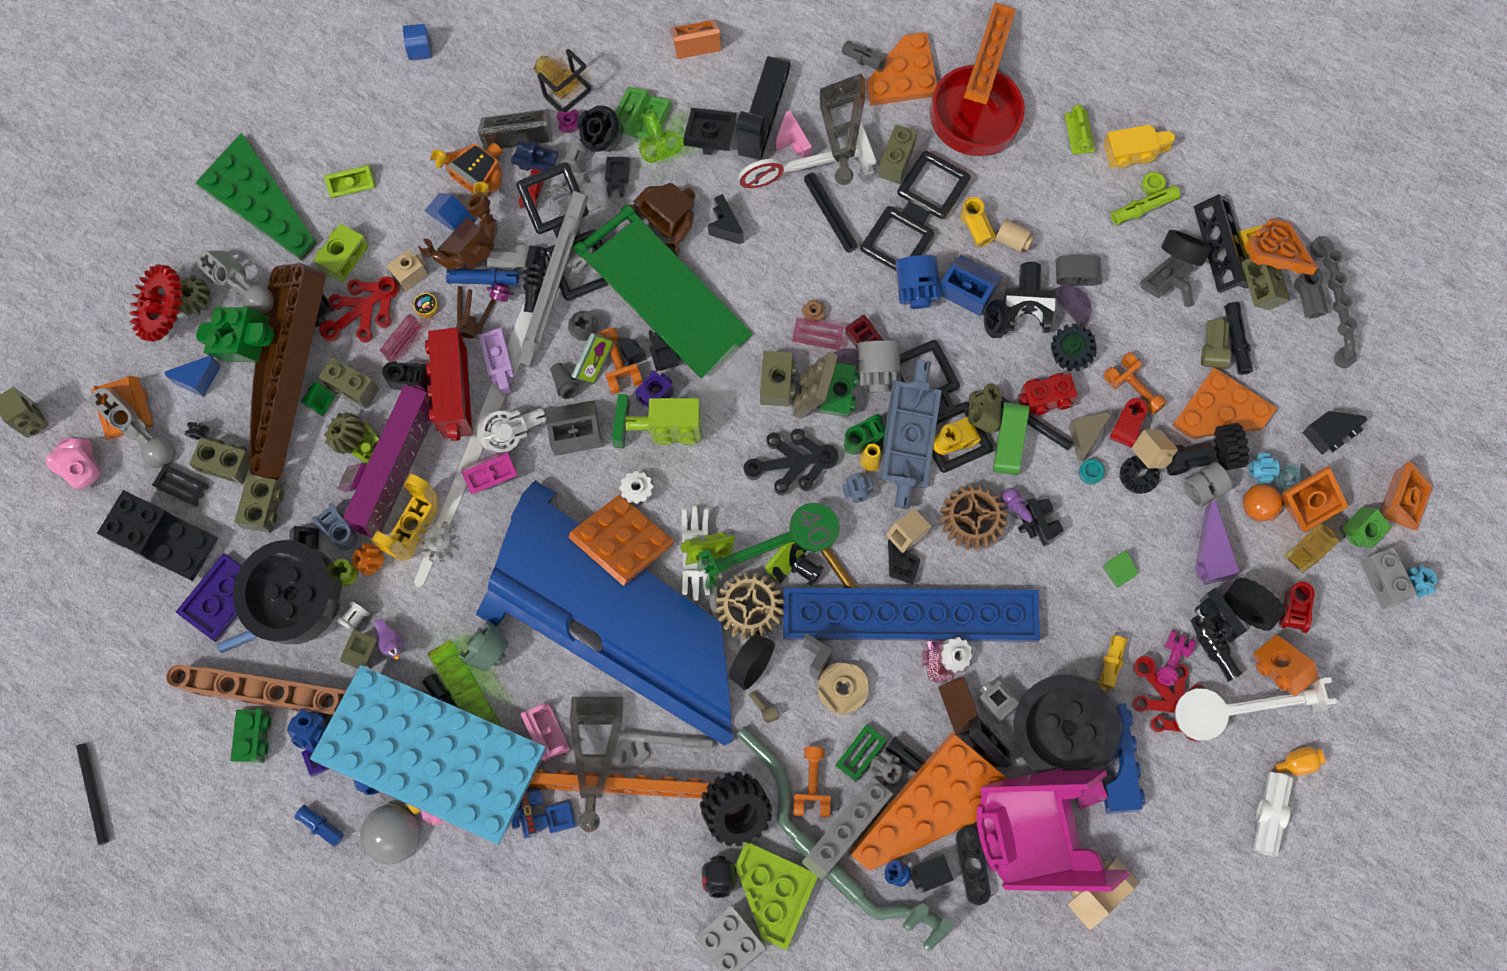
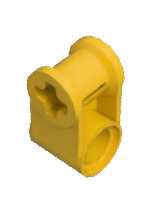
(956, 437)

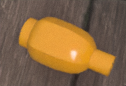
(1302, 761)

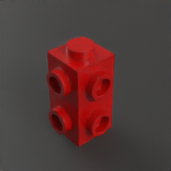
(1048, 394)

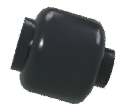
(718, 877)

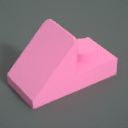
(792, 134)

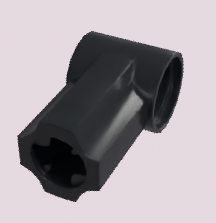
(1191, 457)

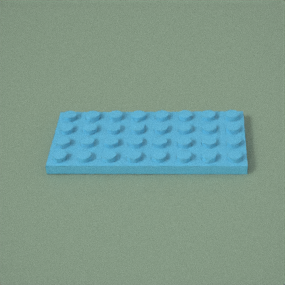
(429, 754)

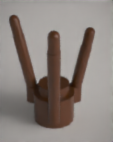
(465, 323)

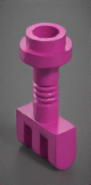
(1167, 674)

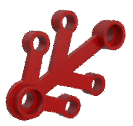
(362, 307)
(1170, 699)

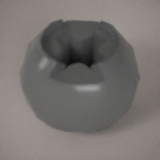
(574, 325)

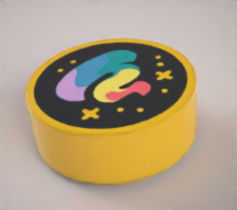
(425, 305)

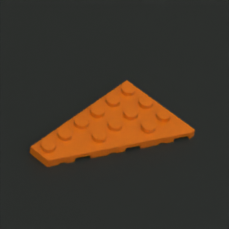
(930, 806)

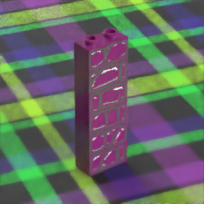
(390, 462)

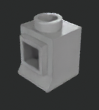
(997, 712)

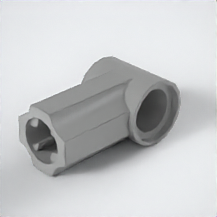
(508, 259)

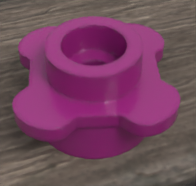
(568, 127)
(500, 292)

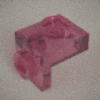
(930, 659)

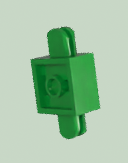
(235, 334)

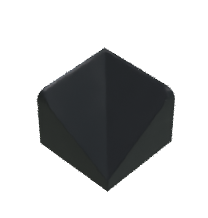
(631, 350)

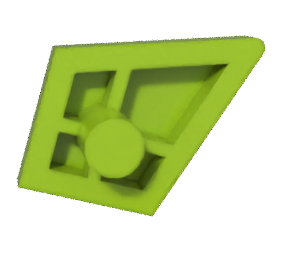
(367, 446)

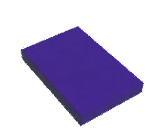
(211, 602)

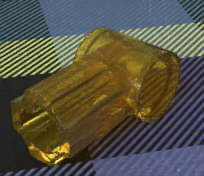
(555, 75)

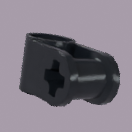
(410, 375)

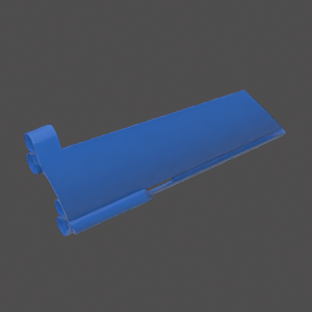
(647, 629)

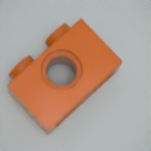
(1285, 665)

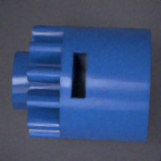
(918, 281)

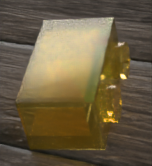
(1312, 547)

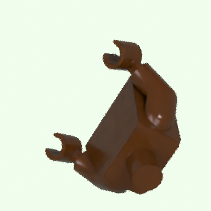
(667, 210)

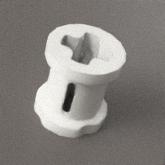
(353, 616)

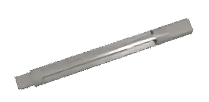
(553, 278)

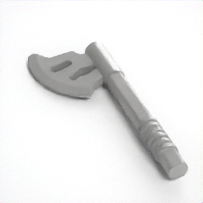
(640, 738)

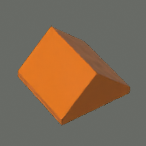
(696, 39)
(1406, 497)
(1314, 499)

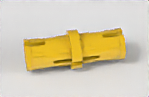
(1113, 662)

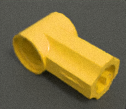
(977, 223)

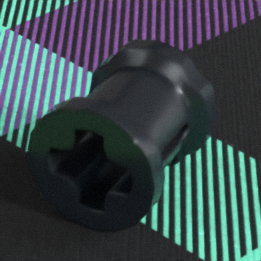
(807, 569)

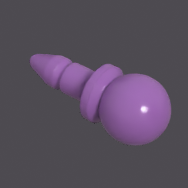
(1013, 500)

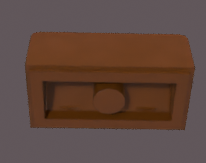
(958, 705)

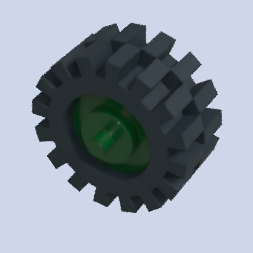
(1073, 347)

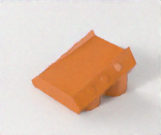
(135, 395)

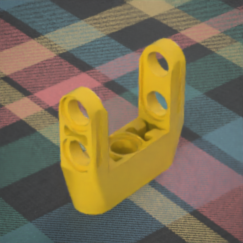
(393, 544)

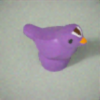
(389, 640)

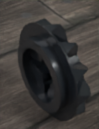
(997, 327)
(1138, 485)

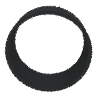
(751, 661)

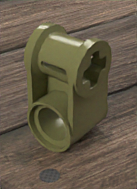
(985, 408)

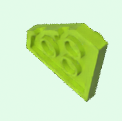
(775, 892)

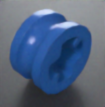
(891, 873)

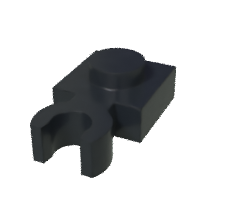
(617, 173)
(662, 354)

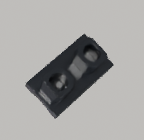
(1044, 530)

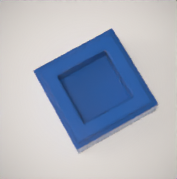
(560, 817)

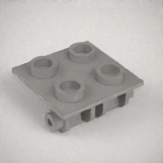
(730, 941)

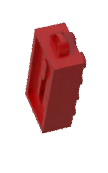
(449, 383)

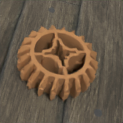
(984, 516)

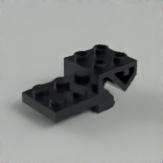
(157, 535)

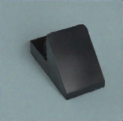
(726, 225)
(988, 744)

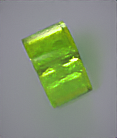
(658, 139)

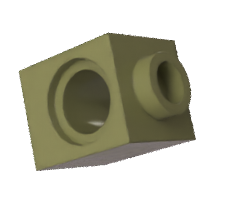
(358, 649)

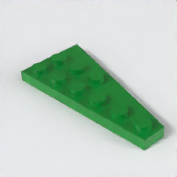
(250, 192)

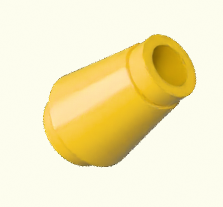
(870, 462)

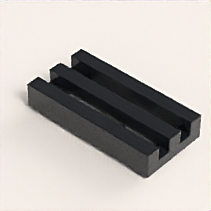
(196, 493)

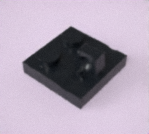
(709, 130)
(1216, 608)

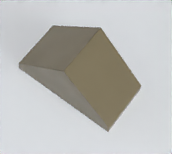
(1085, 432)

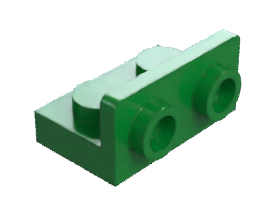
(250, 736)

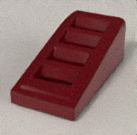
(862, 322)

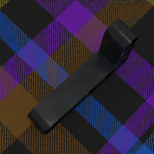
(755, 126)

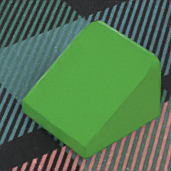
(1120, 569)

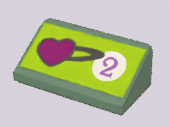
(592, 358)

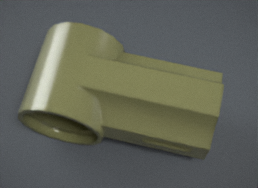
(1216, 349)

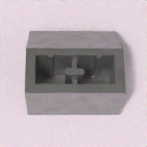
(573, 428)

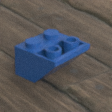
(969, 284)

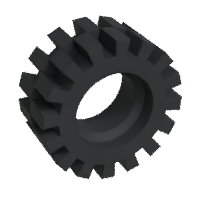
(1231, 446)

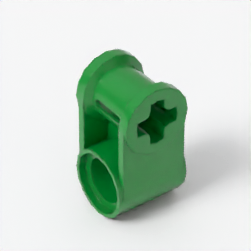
(869, 432)

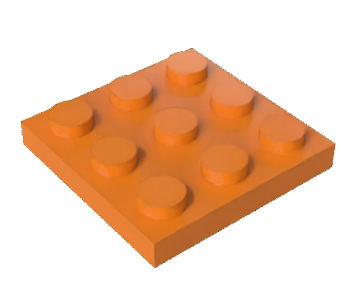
(621, 539)

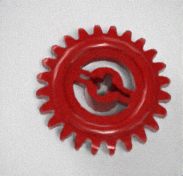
(151, 302)

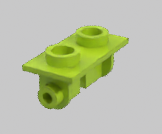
(1079, 131)
(718, 544)

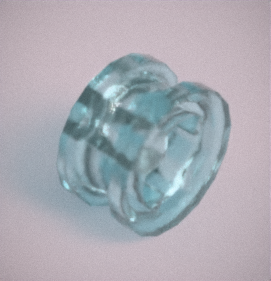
(1288, 469)

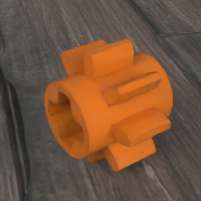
(367, 559)

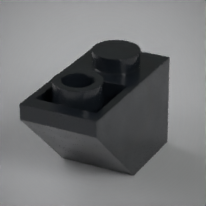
(1333, 427)

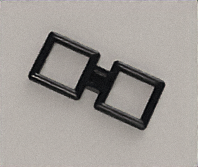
(917, 208)
(556, 223)
(946, 407)

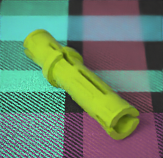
(1137, 208)

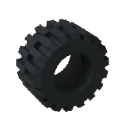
(741, 825)

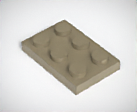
(814, 385)

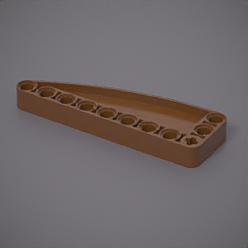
(282, 365)

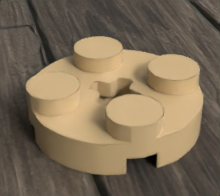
(828, 687)

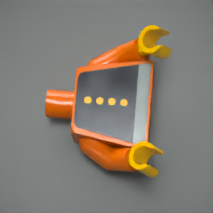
(473, 167)

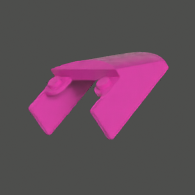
(1033, 835)

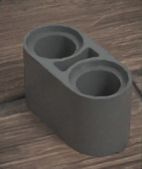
(1078, 270)

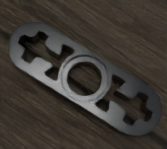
(968, 887)

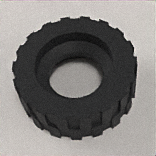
(1254, 604)

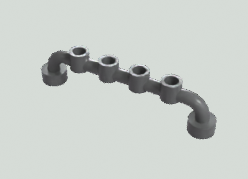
(1324, 247)

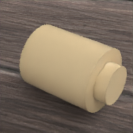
(1014, 236)

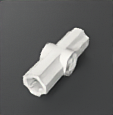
(1273, 814)

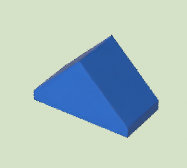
(448, 211)
(195, 375)

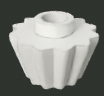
(633, 480)
(955, 654)

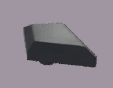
(902, 565)

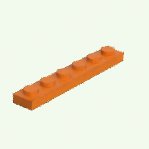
(990, 53)

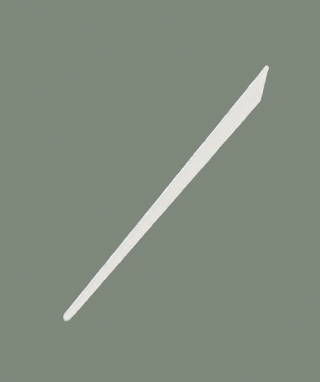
(492, 403)

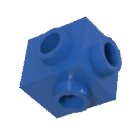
(306, 729)

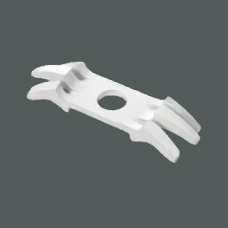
(691, 570)

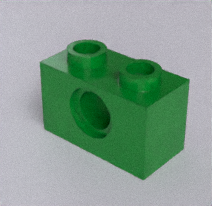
(840, 405)

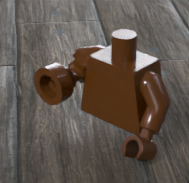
(468, 242)

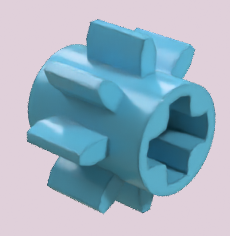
(1264, 468)
(1422, 580)

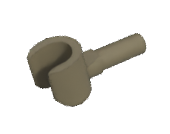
(770, 713)

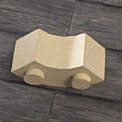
(1095, 906)

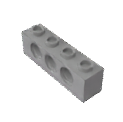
(847, 828)

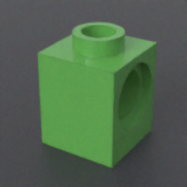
(1366, 527)

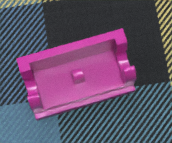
(488, 472)

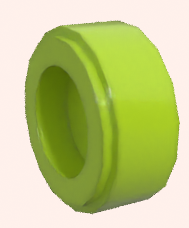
(1153, 183)

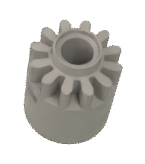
(878, 365)

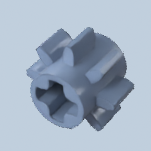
(857, 487)

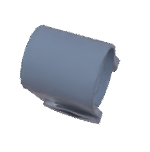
(333, 525)

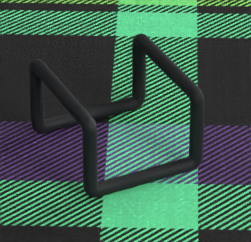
(542, 79)

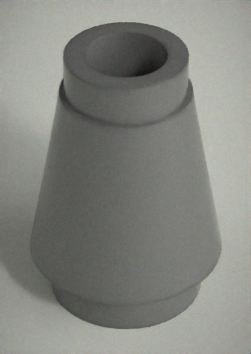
(564, 381)

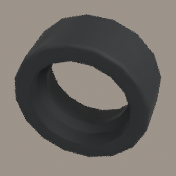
(1186, 247)

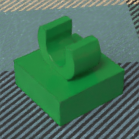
(318, 398)

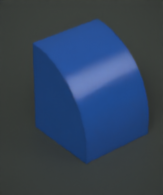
(417, 42)

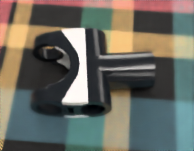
(1030, 297)

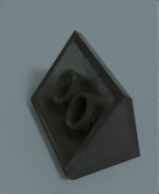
(515, 127)

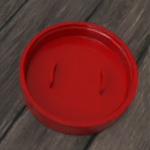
(975, 126)

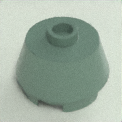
(485, 648)

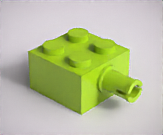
(670, 421)

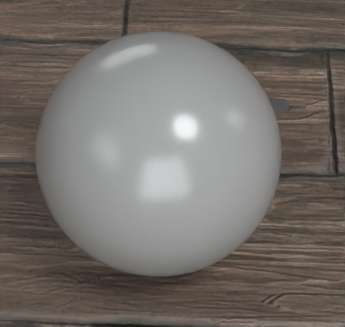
(390, 834)

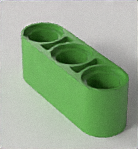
(1011, 439)

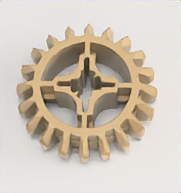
(760, 609)

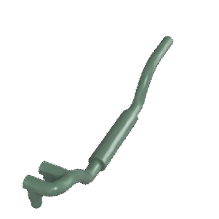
(838, 875)

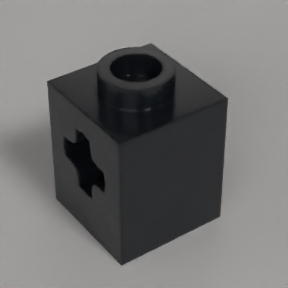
(931, 874)

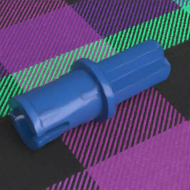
(319, 825)

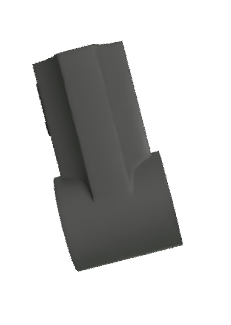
(1311, 294)

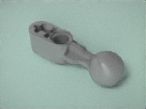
(228, 271)
(155, 450)

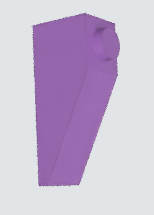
(1215, 555)

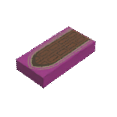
(351, 477)

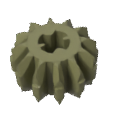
(194, 296)
(345, 433)

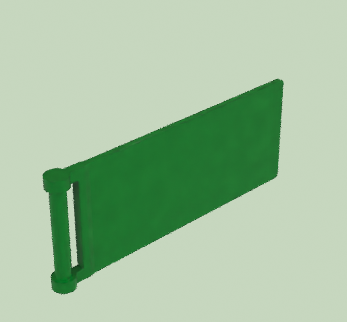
(664, 292)

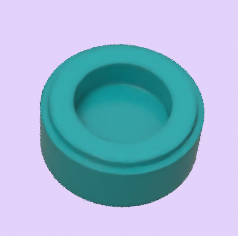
(1091, 471)

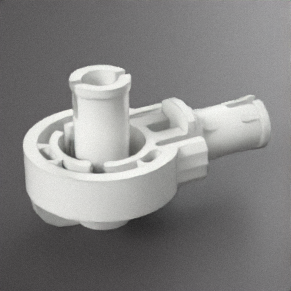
(506, 428)

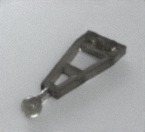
(834, 96)
(594, 712)

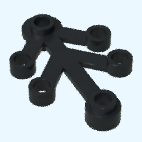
(795, 461)

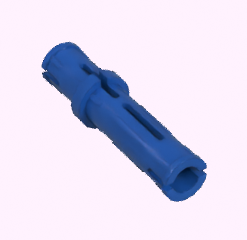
(482, 277)

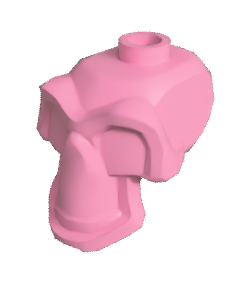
(74, 462)

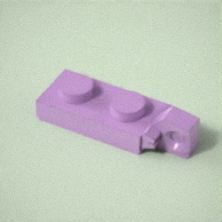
(497, 358)

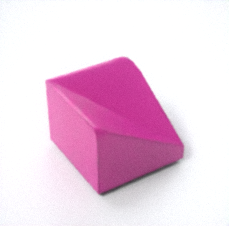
(1092, 796)

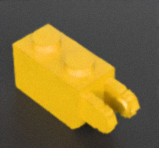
(1136, 145)

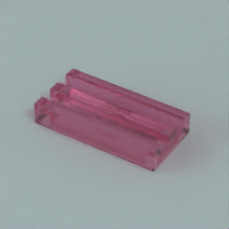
(838, 337)
(400, 338)

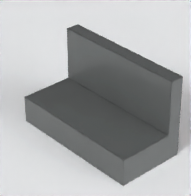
(823, 653)

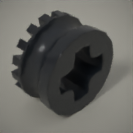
(196, 431)

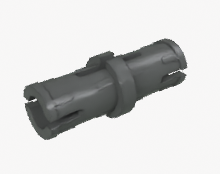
(864, 56)

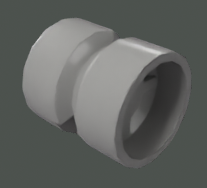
(1210, 483)

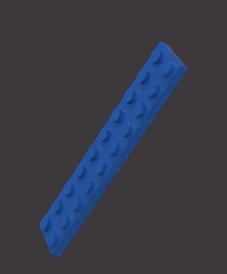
(911, 614)

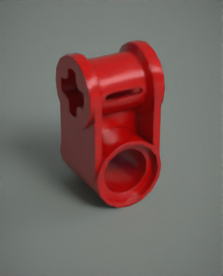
(1129, 425)
(1297, 612)

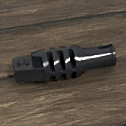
(534, 276)
(1215, 647)

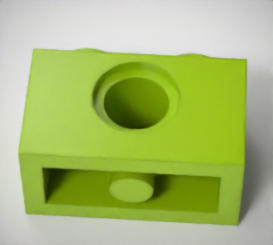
(342, 264)

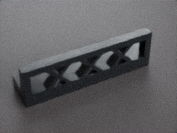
(1231, 239)

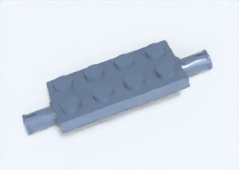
(910, 434)

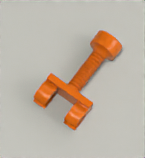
(621, 371)
(1111, 375)
(814, 755)

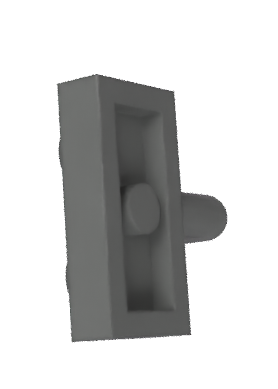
(1166, 276)

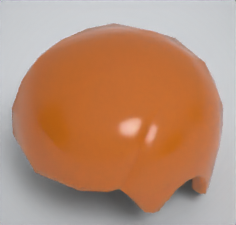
(1262, 503)

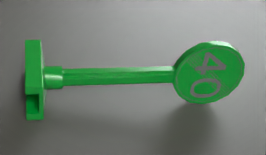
(811, 528)

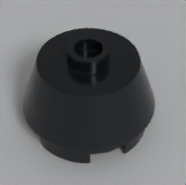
(599, 128)

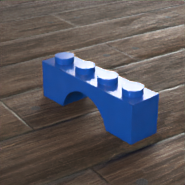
(1124, 789)

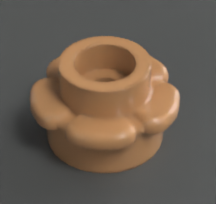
(818, 315)

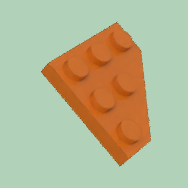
(907, 73)
(1280, 247)
(1221, 403)

